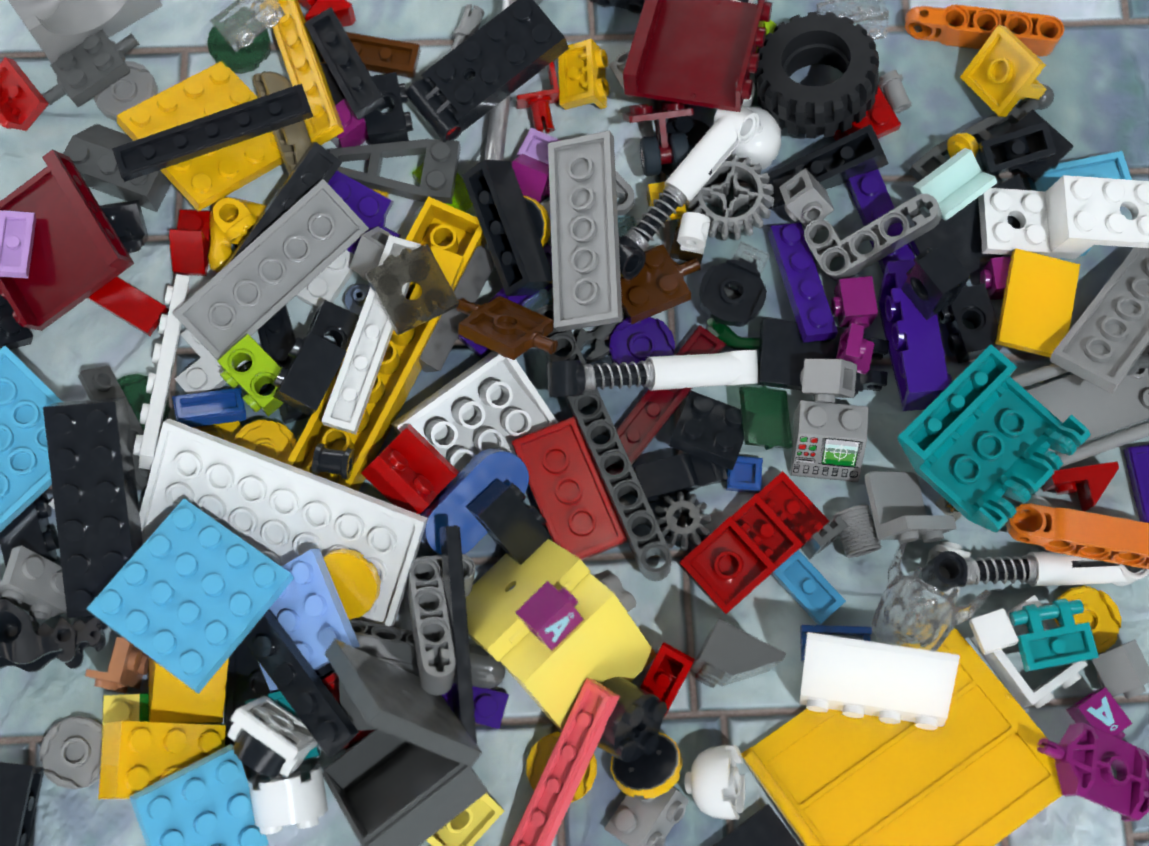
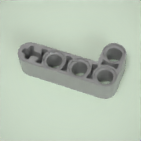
(875, 231)
(433, 623)

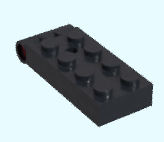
(498, 57)

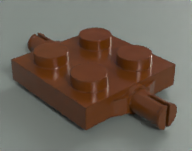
(657, 285)
(506, 327)

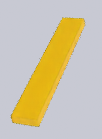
(305, 68)

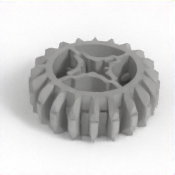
(743, 198)

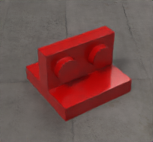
(410, 471)

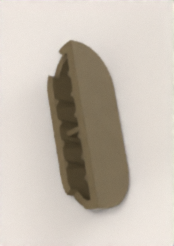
(292, 139)

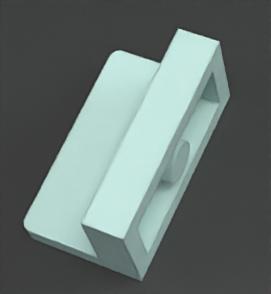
(956, 183)

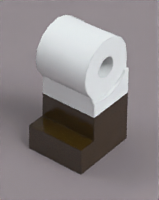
(690, 237)

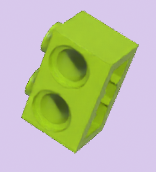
(260, 373)

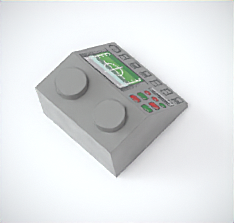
(829, 440)

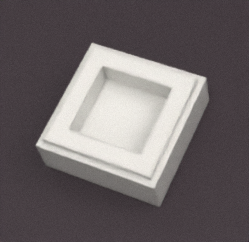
(993, 631)

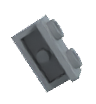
(33, 584)
(647, 820)

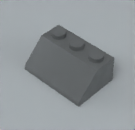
(97, 165)
(733, 656)

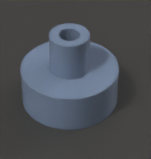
(356, 298)

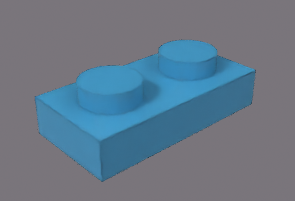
(808, 587)

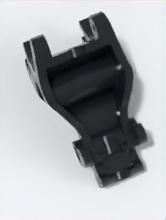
(34, 646)

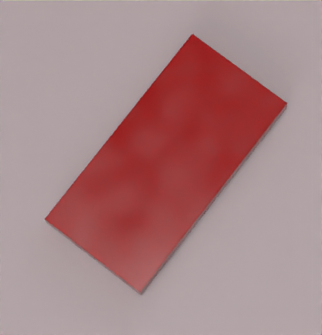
(569, 490)

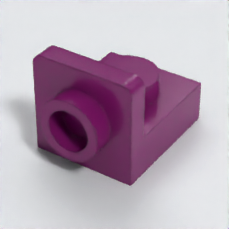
(855, 348)

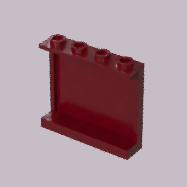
(71, 249)

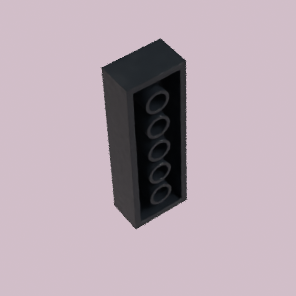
(92, 495)

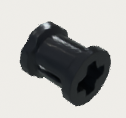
(333, 461)

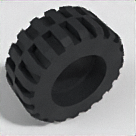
(811, 42)

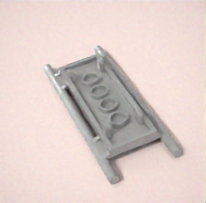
(1094, 407)

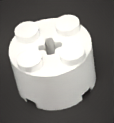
(288, 800)

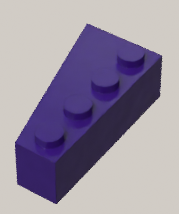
(913, 342)

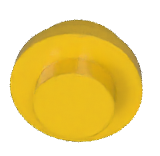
(960, 141)

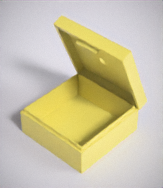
(598, 649)

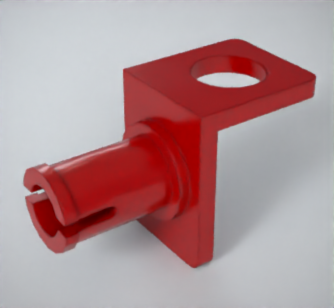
(540, 102)

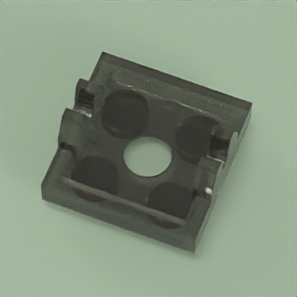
(417, 267)

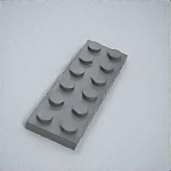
(584, 232)
(271, 270)
(1112, 328)

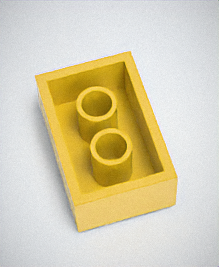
(147, 752)

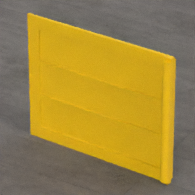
(906, 784)

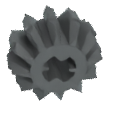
(695, 520)

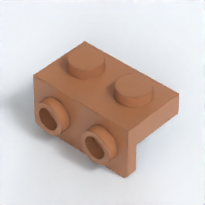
(124, 670)

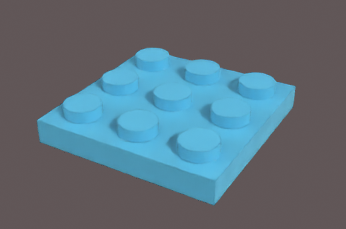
(200, 806)

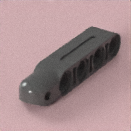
(398, 649)

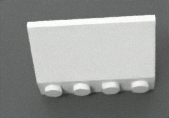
(479, 411)
(878, 680)

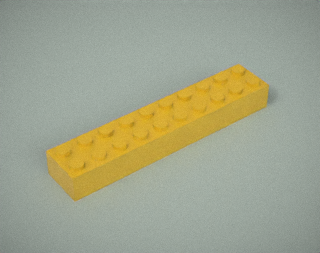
(438, 227)

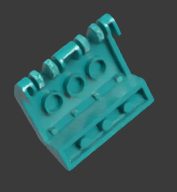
(988, 442)

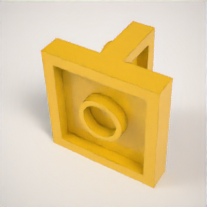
(1004, 72)

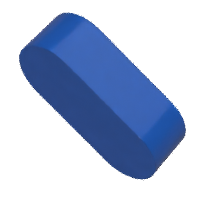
(451, 503)

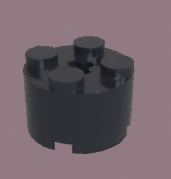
(633, 723)

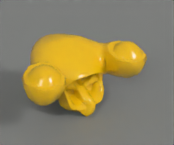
(229, 224)

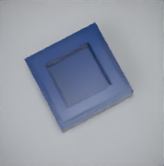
(745, 475)

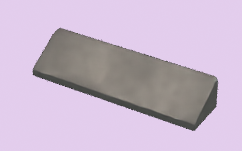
(447, 327)

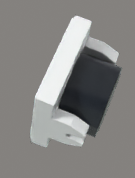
(270, 743)

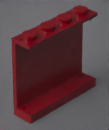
(696, 51)

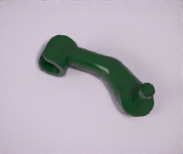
(731, 339)

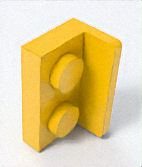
(583, 75)

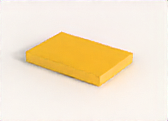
(1037, 302)

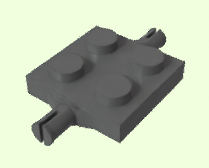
(90, 68)

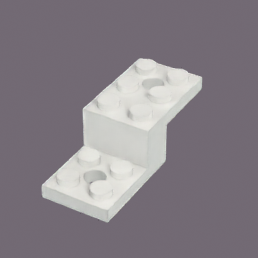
(1065, 217)

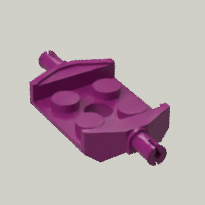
(1085, 770)

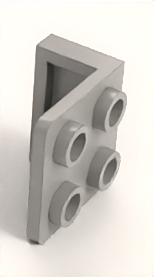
(900, 509)

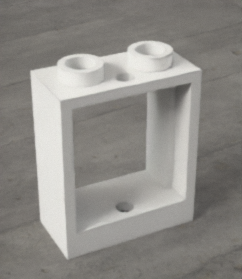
(1014, 681)

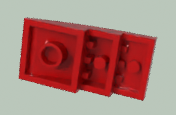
(754, 542)

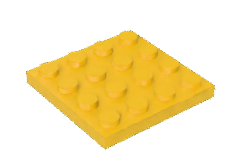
(218, 172)

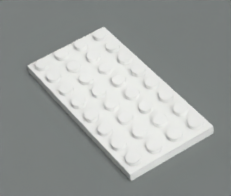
(281, 508)

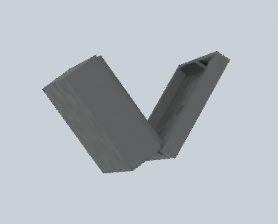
(412, 768)

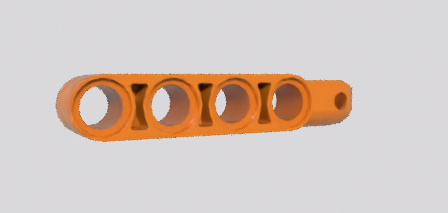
(969, 19)
(1082, 534)

